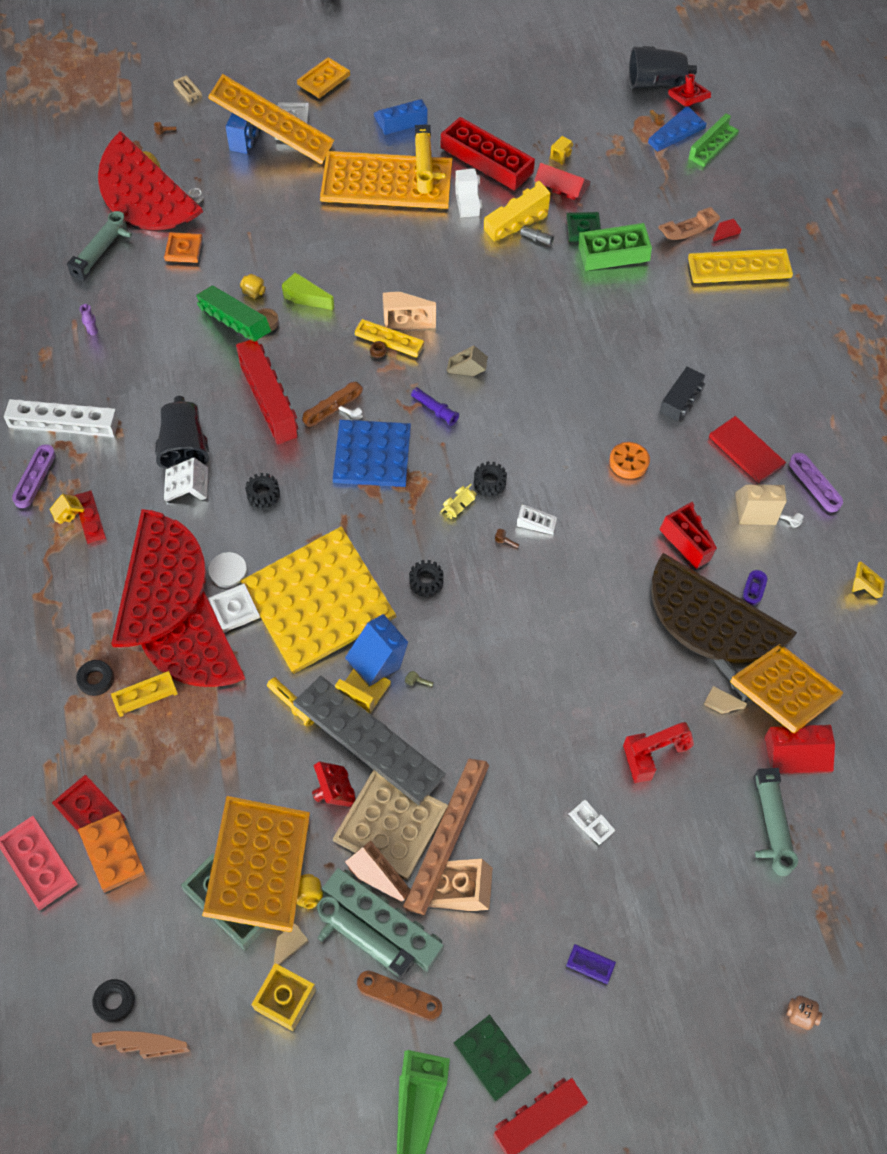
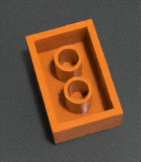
(111, 852)

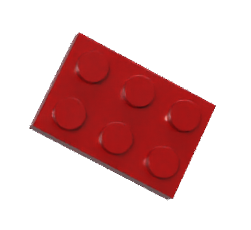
(84, 804)

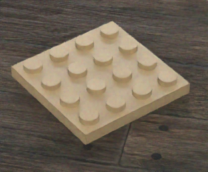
(392, 823)

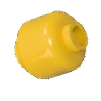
(252, 286)
(309, 891)

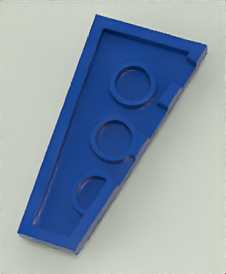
(678, 128)

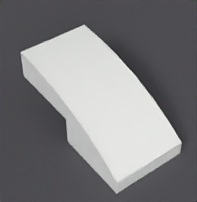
(593, 824)

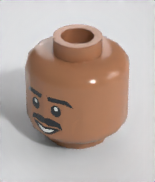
(804, 1012)

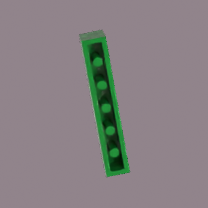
(233, 313)

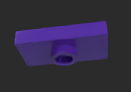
(591, 964)

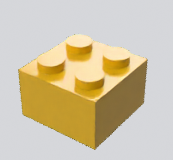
(284, 997)

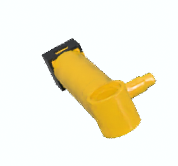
(424, 159)

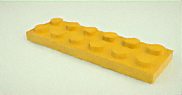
(740, 265)

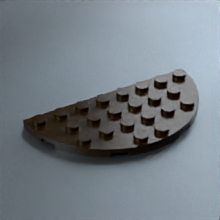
(712, 618)

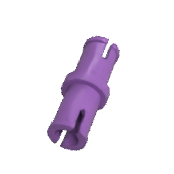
(88, 319)

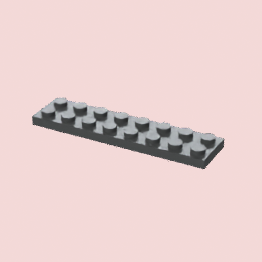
(369, 740)

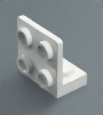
(185, 478)

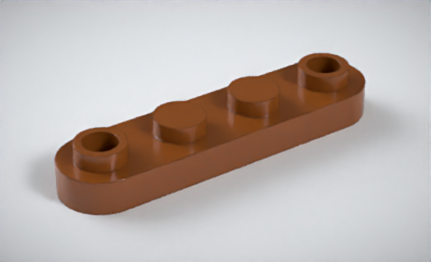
(332, 404)
(399, 995)

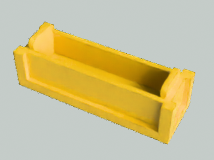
(143, 693)

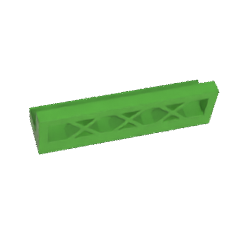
(708, 140)

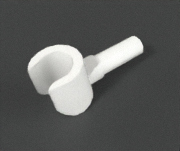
(355, 414)
(795, 521)

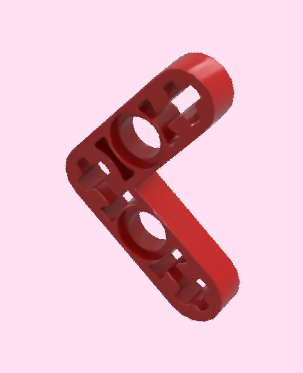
(678, 734)

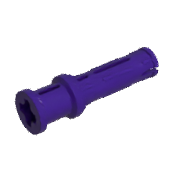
(441, 409)

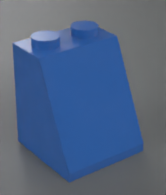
(377, 650)

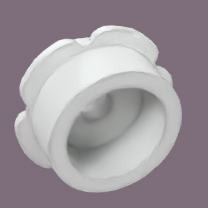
(196, 195)

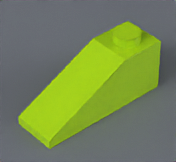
(306, 293)

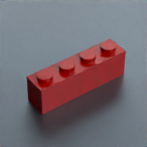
(540, 1118)

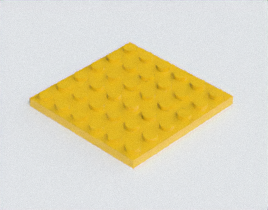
(317, 599)

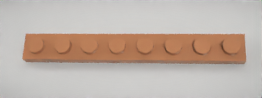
(446, 837)

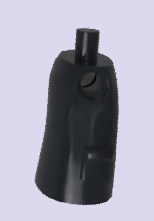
(658, 67)
(180, 435)

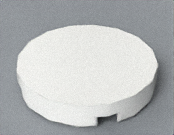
(227, 570)

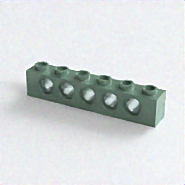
(424, 956)

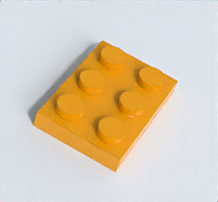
(323, 77)

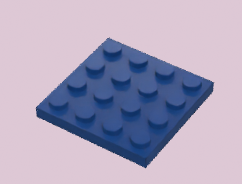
(372, 453)

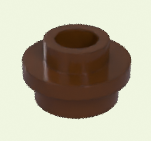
(378, 349)

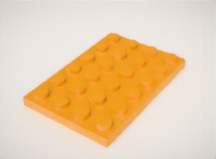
(257, 864)

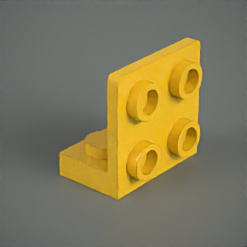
(360, 692)

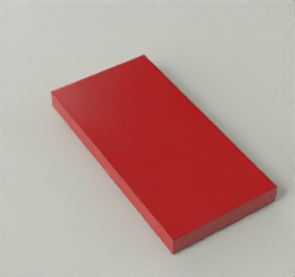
(747, 449)

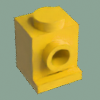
(561, 149)
(66, 508)

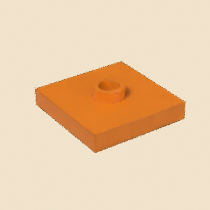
(183, 247)

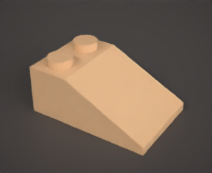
(408, 312)
(464, 886)

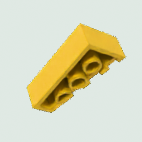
(518, 212)

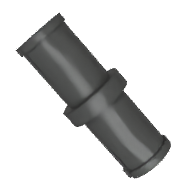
(537, 235)

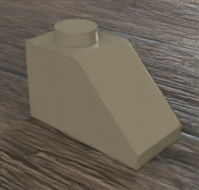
(468, 362)

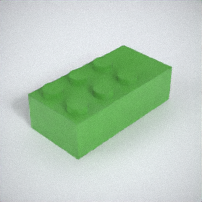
(615, 246)

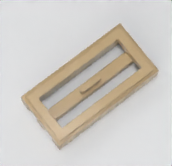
(185, 88)

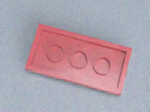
(36, 863)

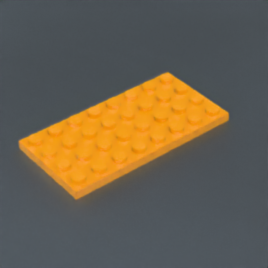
(382, 180)

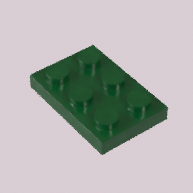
(492, 1058)

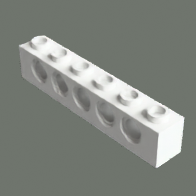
(61, 417)

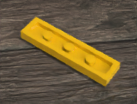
(390, 338)

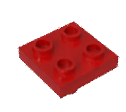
(690, 92)
(333, 785)

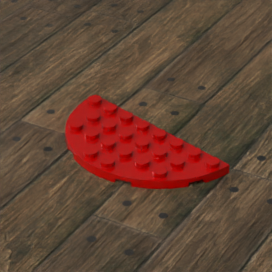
(141, 189)
(161, 581)
(196, 651)

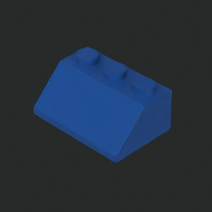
(402, 116)

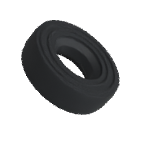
(99, 688)
(101, 993)

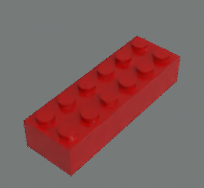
(487, 153)
(267, 391)

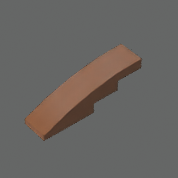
(149, 1044)

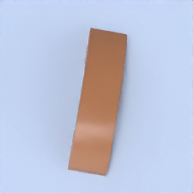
(690, 227)

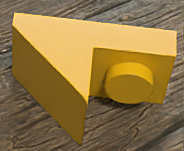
(868, 580)

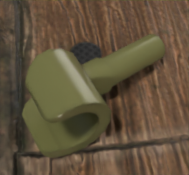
(412, 677)

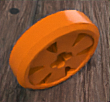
(626, 468)

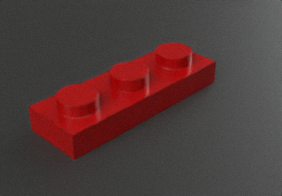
(90, 518)

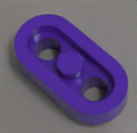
(755, 589)

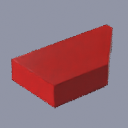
(726, 229)

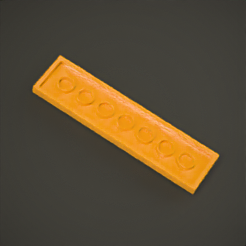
(271, 118)

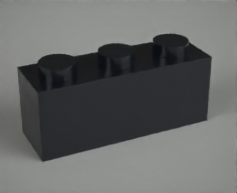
(682, 394)

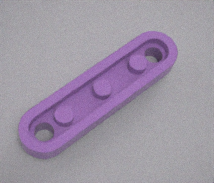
(33, 476)
(816, 482)

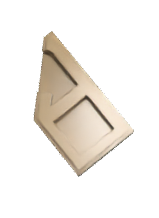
(722, 701)
(288, 944)

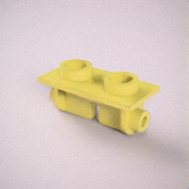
(463, 496)

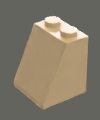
(760, 504)

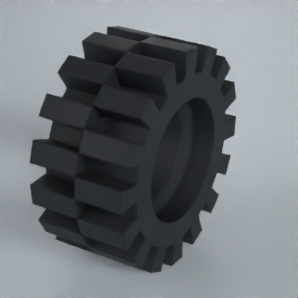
(490, 470)
(262, 499)
(426, 568)

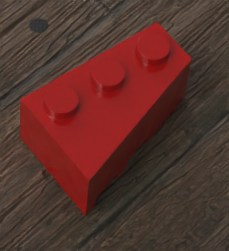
(688, 535)

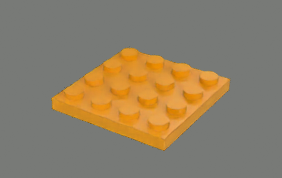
(786, 688)

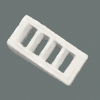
(534, 513)

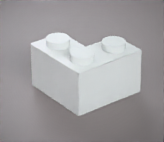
(468, 193)

